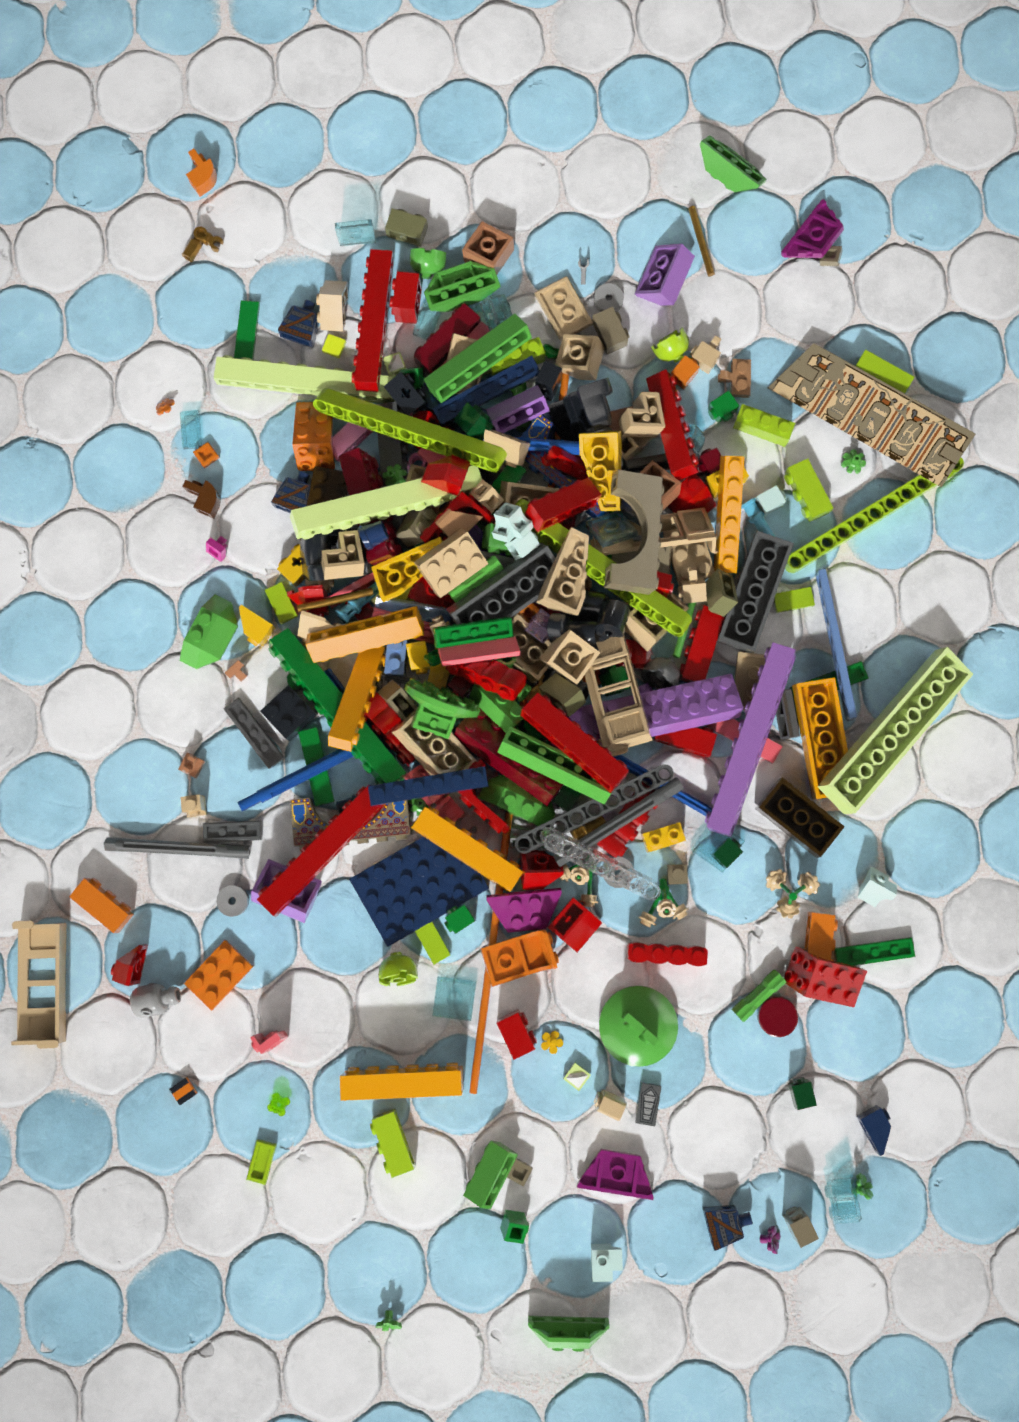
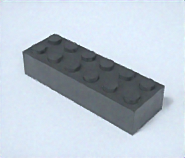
(507, 591)
(755, 592)

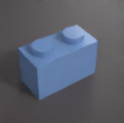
(396, 659)

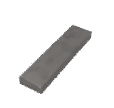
(254, 733)

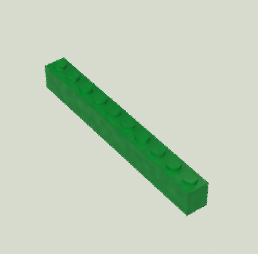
(327, 698)

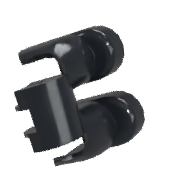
(583, 411)
(311, 554)
(596, 621)

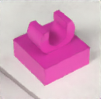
(217, 548)

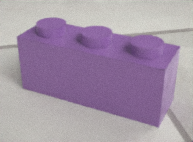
(518, 409)

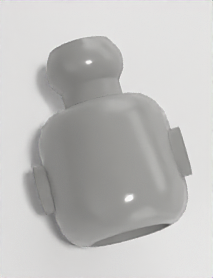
(153, 999)

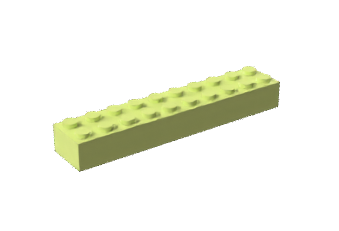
(895, 731)

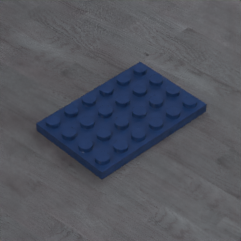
(415, 888)

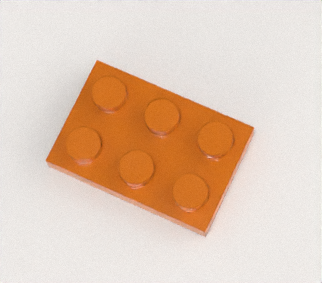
(218, 975)

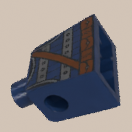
(300, 325)
(292, 493)
(725, 1224)

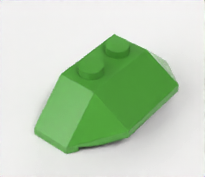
(729, 166)
(459, 285)
(209, 633)
(516, 801)
(568, 1332)

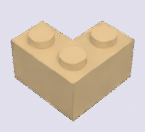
(332, 304)
(644, 418)
(346, 560)

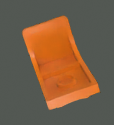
(312, 438)
(519, 957)

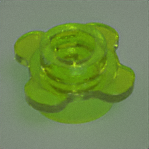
(280, 1110)

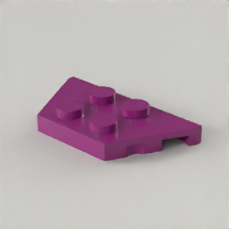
(815, 234)
(525, 909)
(617, 1174)

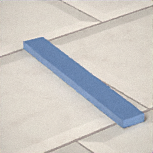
(836, 645)

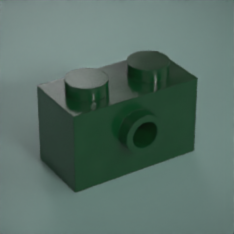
(473, 421)

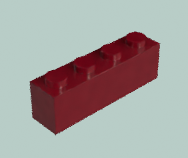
(436, 348)

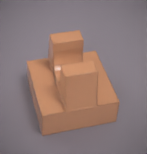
(235, 670)
(191, 765)

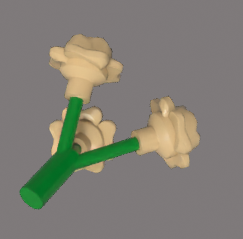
(788, 906)

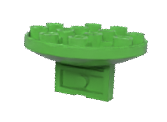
(438, 707)
(638, 1026)

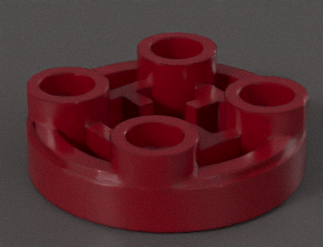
(777, 1017)

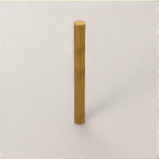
(701, 241)
(335, 599)

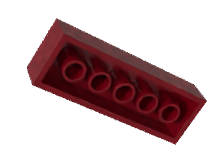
(362, 476)
(484, 738)

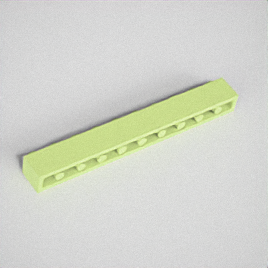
(293, 378)
(373, 505)

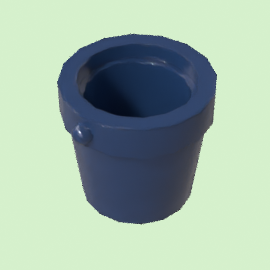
(373, 534)

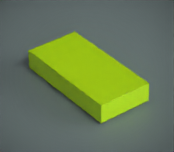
(794, 600)
(281, 603)
(432, 943)
(261, 1161)

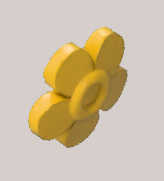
(551, 1042)

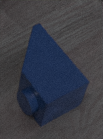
(876, 1127)

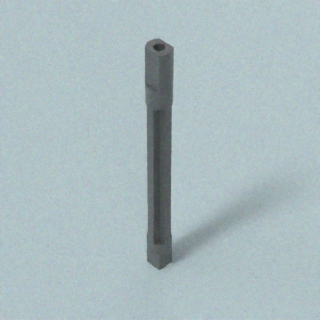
(627, 816)
(182, 848)

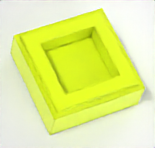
(334, 346)

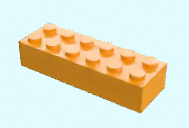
(820, 729)
(401, 1082)

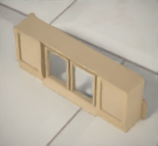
(691, 524)
(622, 726)
(41, 1025)

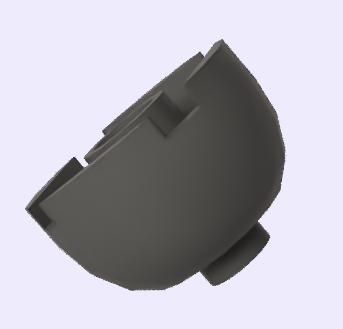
(661, 673)

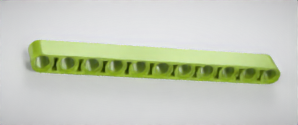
(410, 429)
(865, 518)
(652, 606)

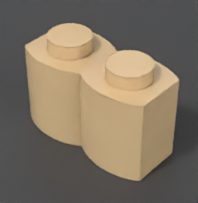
(610, 1104)

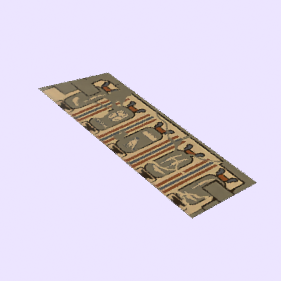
(874, 413)

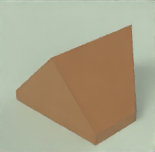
(453, 521)

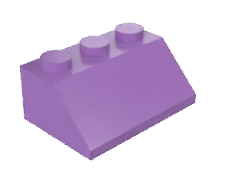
(665, 274)
(301, 905)

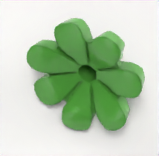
(853, 461)
(394, 475)
(416, 807)
(863, 1187)
(388, 1322)

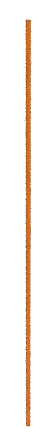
(495, 921)

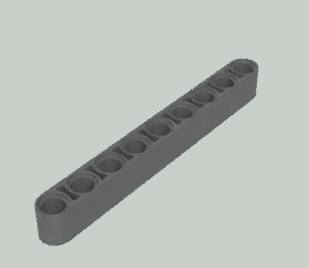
(605, 808)

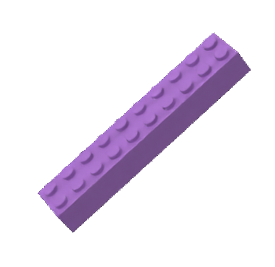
(674, 707)
(751, 739)

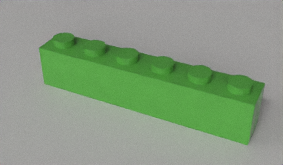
(478, 358)
(550, 763)

